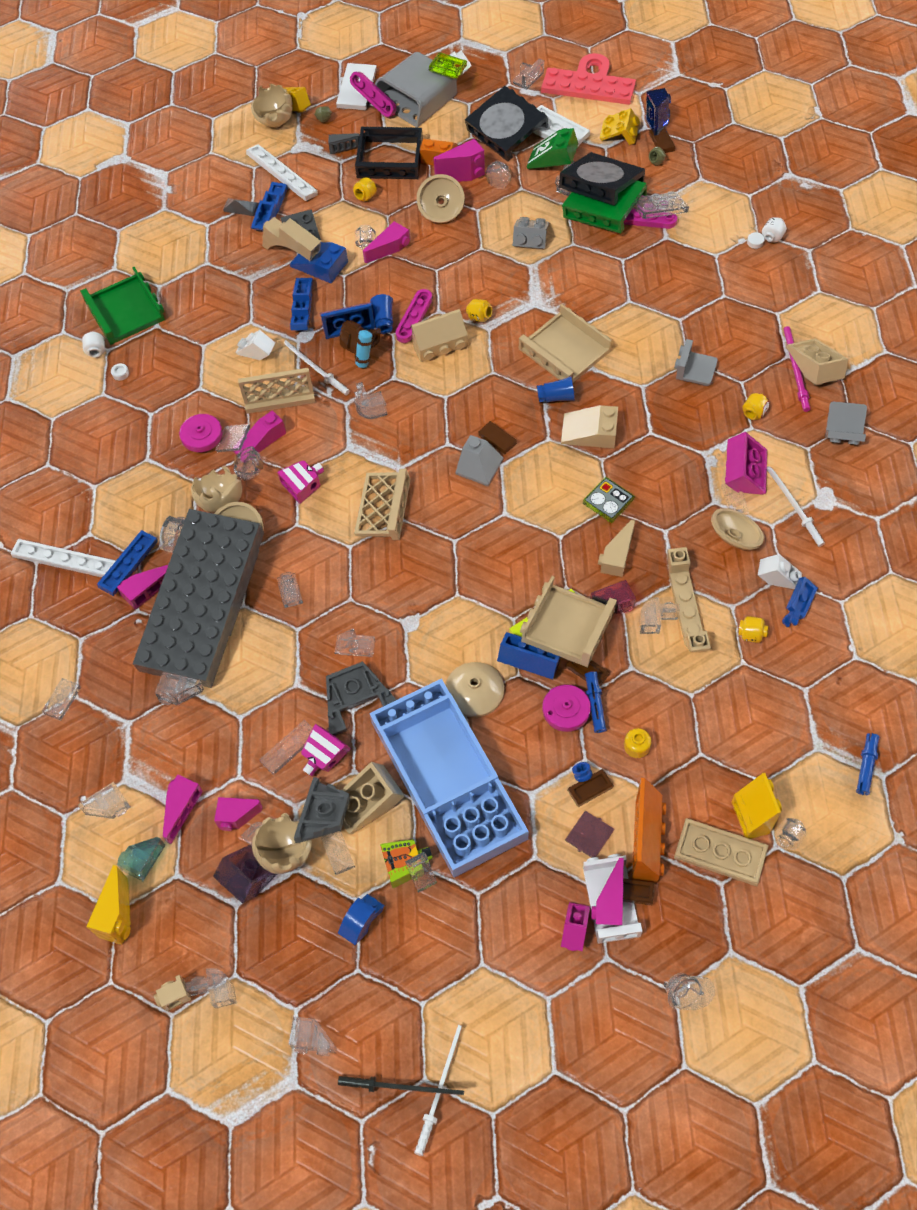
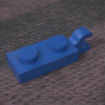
(799, 601)

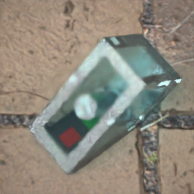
(140, 857)

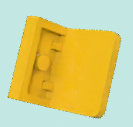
(621, 123)

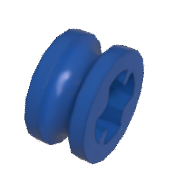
(582, 771)

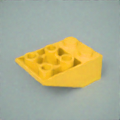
(757, 807)

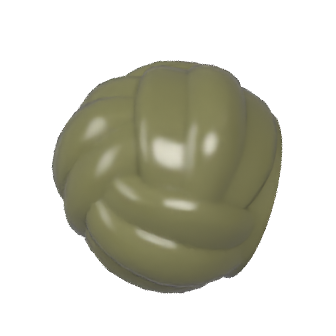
(323, 114)
(657, 156)

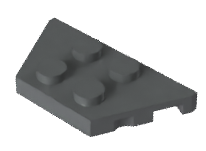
(322, 811)

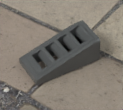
(338, 144)

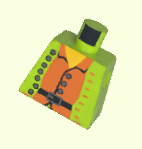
(395, 856)

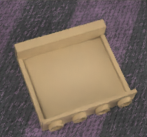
(566, 345)
(567, 623)

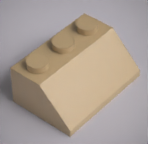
(439, 335)

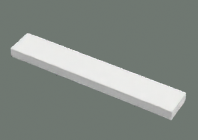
(281, 172)
(61, 558)

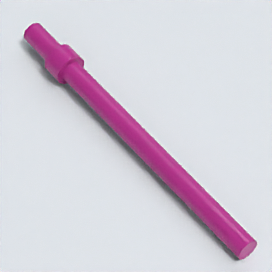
(803, 395)

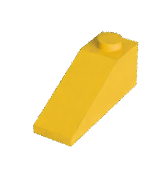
(299, 97)

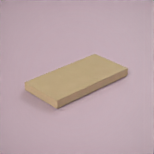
(721, 852)

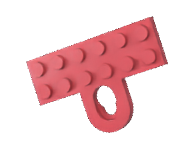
(589, 85)

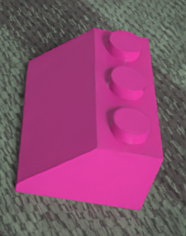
(746, 464)

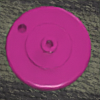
(201, 433)
(566, 708)

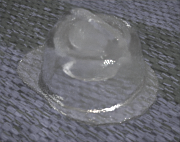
(689, 991)

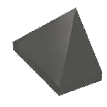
(240, 207)

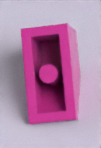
(235, 812)
(575, 927)

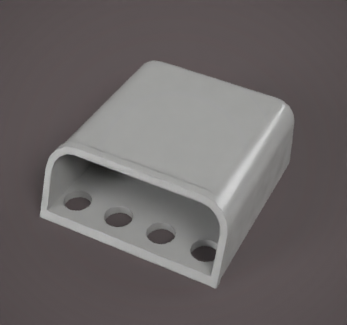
(417, 88)

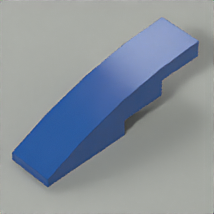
(270, 205)
(301, 304)

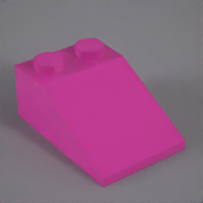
(462, 162)

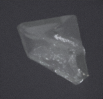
(357, 645)

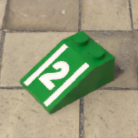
(554, 150)

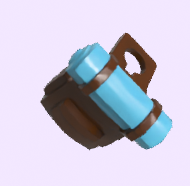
(358, 341)

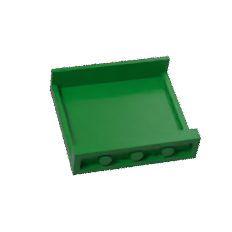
(603, 214)
(124, 307)

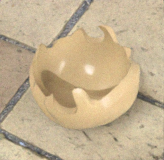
(272, 106)
(216, 490)
(275, 845)

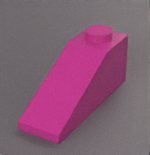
(388, 242)
(264, 432)
(142, 586)
(180, 800)
(610, 901)

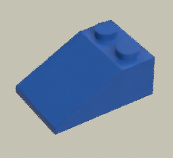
(325, 263)

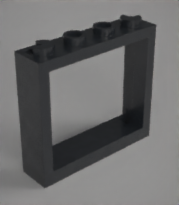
(388, 170)

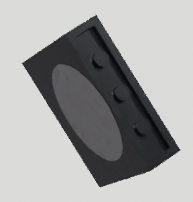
(505, 121)
(600, 177)

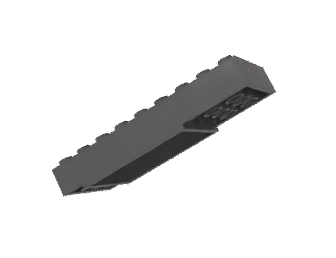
(199, 597)

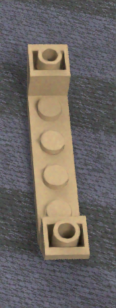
(683, 593)

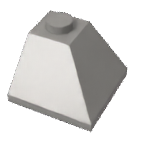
(478, 461)

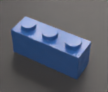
(527, 657)

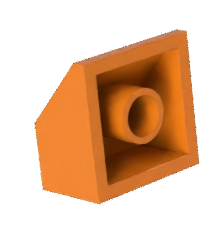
(433, 148)

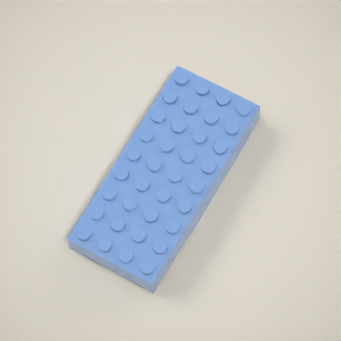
(449, 777)

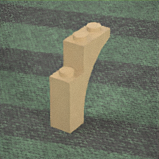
(291, 236)

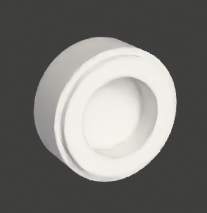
(755, 240)
(120, 371)

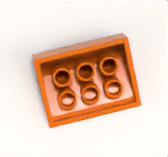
(648, 833)

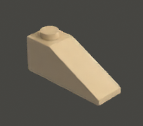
(616, 552)

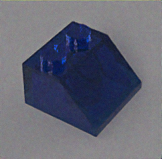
(657, 109)

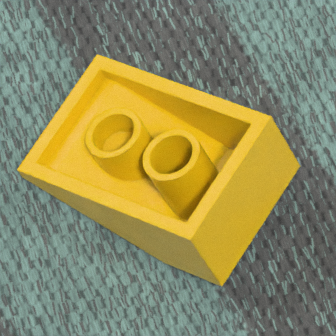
(112, 911)

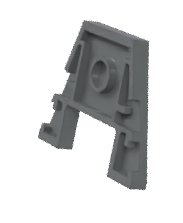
(351, 688)

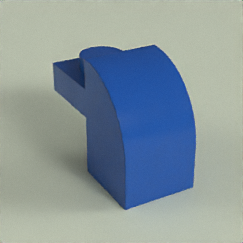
(359, 917)

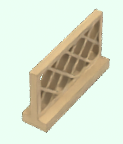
(278, 397)
(396, 504)

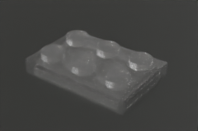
(660, 205)

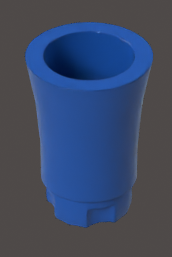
(382, 312)
(556, 391)

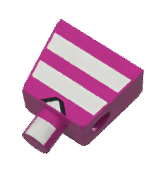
(301, 479)
(322, 750)

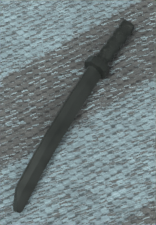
(371, 1084)

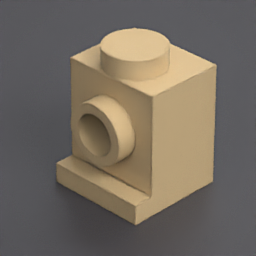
(172, 994)

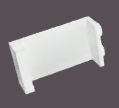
(596, 875)

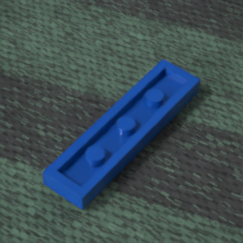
(127, 562)

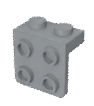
(530, 232)
(694, 366)
(846, 422)

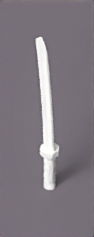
(329, 378)
(806, 522)
(429, 1119)

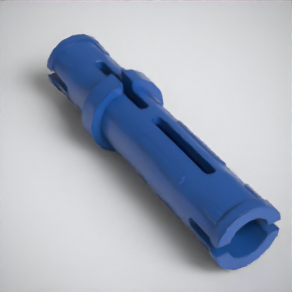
(592, 681)
(867, 766)

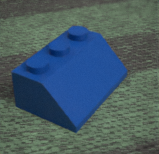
(333, 320)

